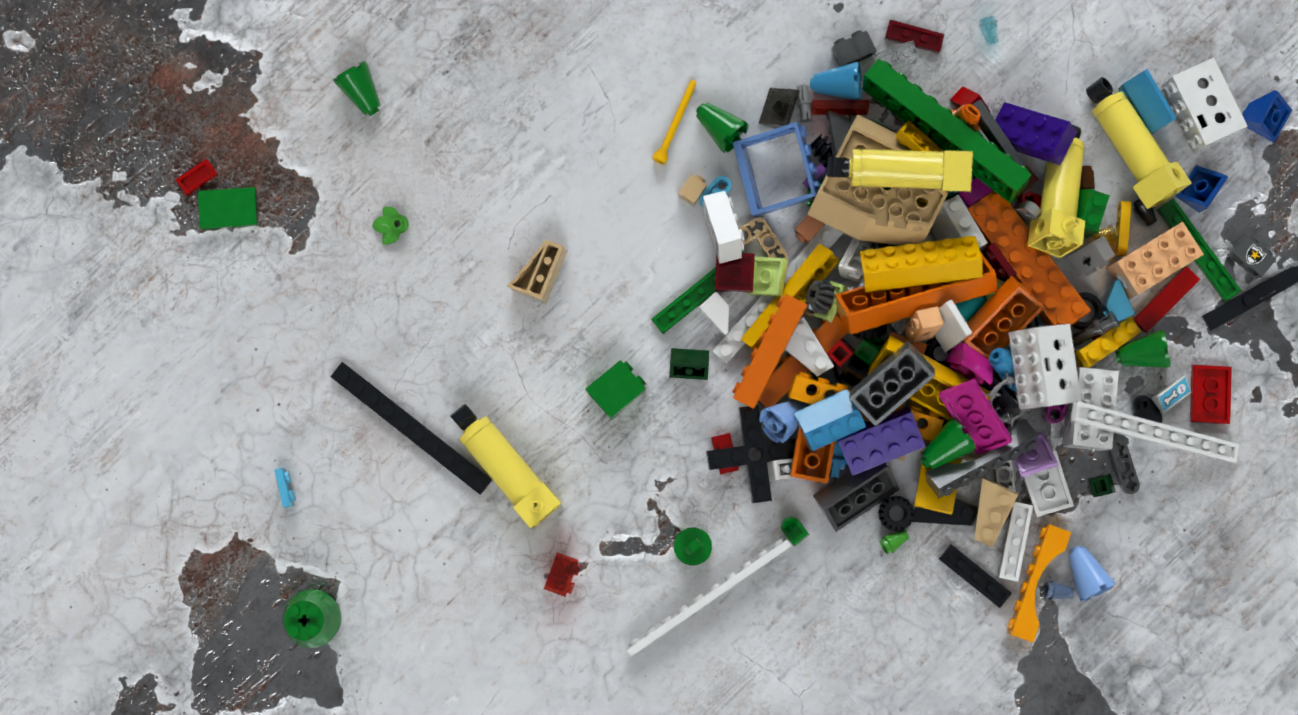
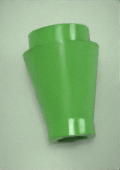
(893, 541)

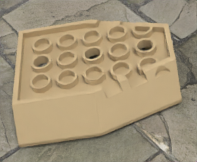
(872, 212)

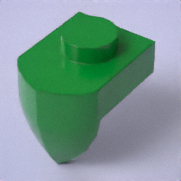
(794, 530)

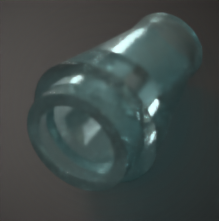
(989, 29)

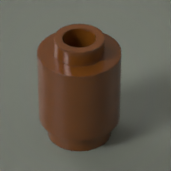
(1087, 178)

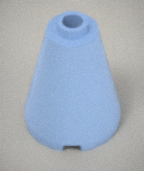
(780, 420)
(1088, 574)

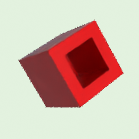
(841, 352)

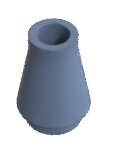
(1054, 590)

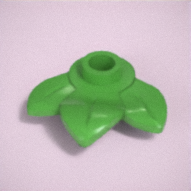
(388, 225)

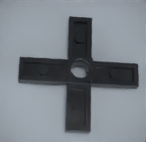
(738, 456)

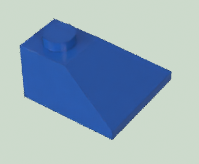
(1267, 115)

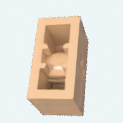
(923, 325)

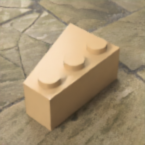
(541, 272)
(993, 510)

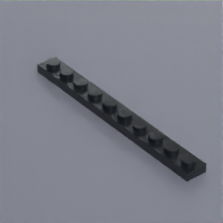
(411, 428)

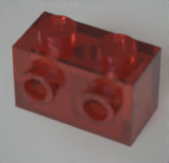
(561, 574)

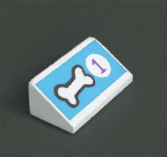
(1172, 394)

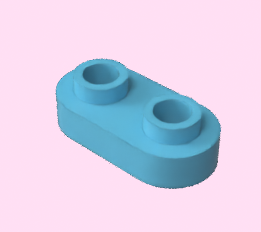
(713, 187)

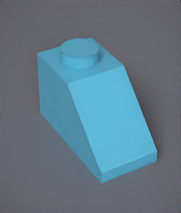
(1117, 302)

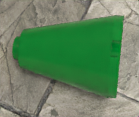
(359, 88)
(721, 126)
(1145, 352)
(947, 446)

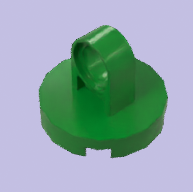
(692, 546)

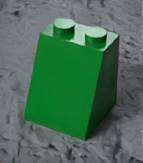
(1091, 210)
(616, 389)

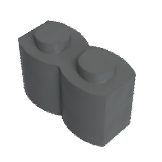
(853, 49)

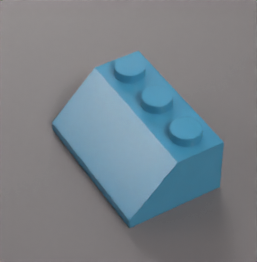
(1148, 101)
(829, 420)

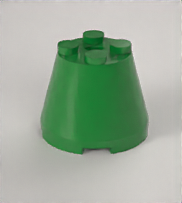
(323, 616)

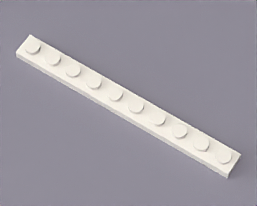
(731, 343)
(1154, 432)
(700, 600)

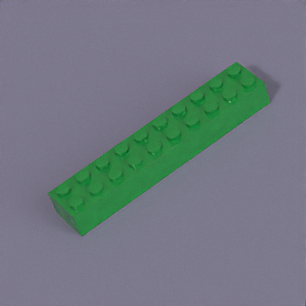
(946, 130)

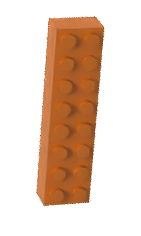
(1033, 267)
(870, 310)

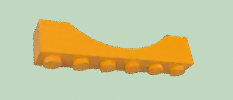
(1025, 621)

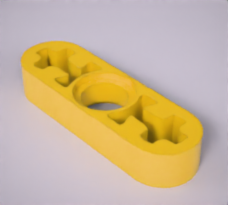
(1123, 226)

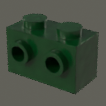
(689, 364)

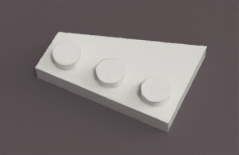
(808, 350)

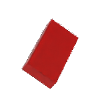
(196, 177)

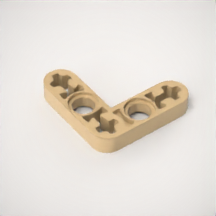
(761, 235)

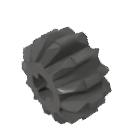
(820, 296)

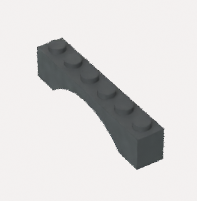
(951, 476)

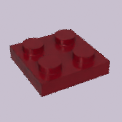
(998, 262)
(735, 274)

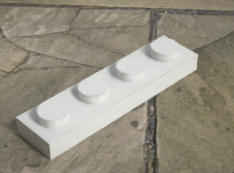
(1015, 541)

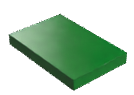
(227, 208)

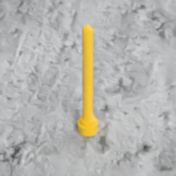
(660, 156)

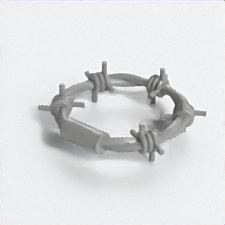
(1008, 380)

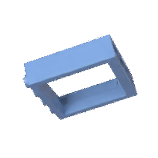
(748, 177)

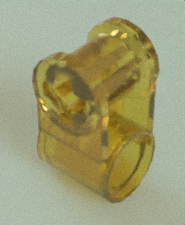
(1109, 234)

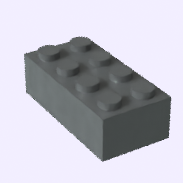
(891, 383)

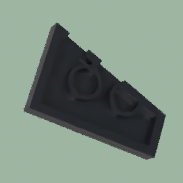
(962, 514)

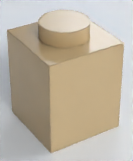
(692, 189)

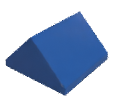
(1203, 188)

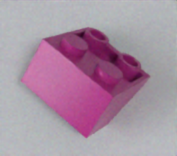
(970, 364)

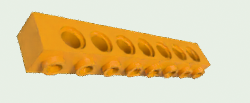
(798, 392)

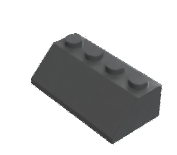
(854, 495)

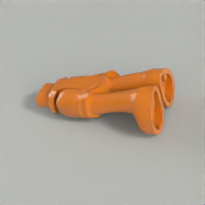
(969, 114)

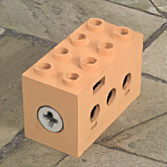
(1155, 260)

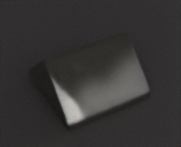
(778, 107)

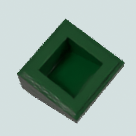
(1102, 485)

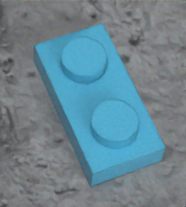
(287, 495)

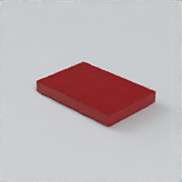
(1210, 394)

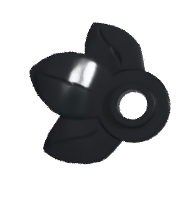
(1149, 411)

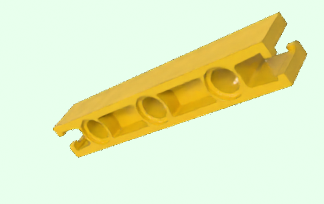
(815, 267)

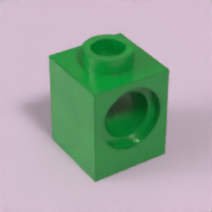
(869, 349)

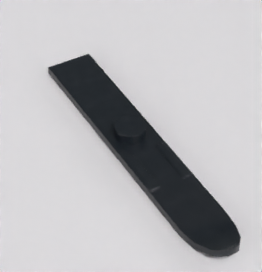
(1251, 298)

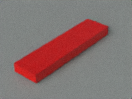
(1165, 299)

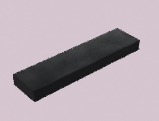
(975, 576)

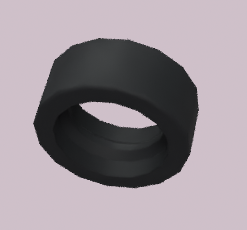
(1097, 306)

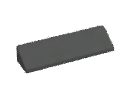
(994, 132)

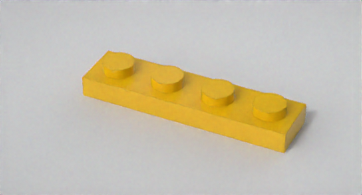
(1108, 342)

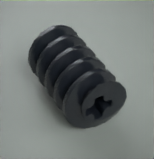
(822, 149)

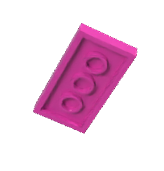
(976, 416)

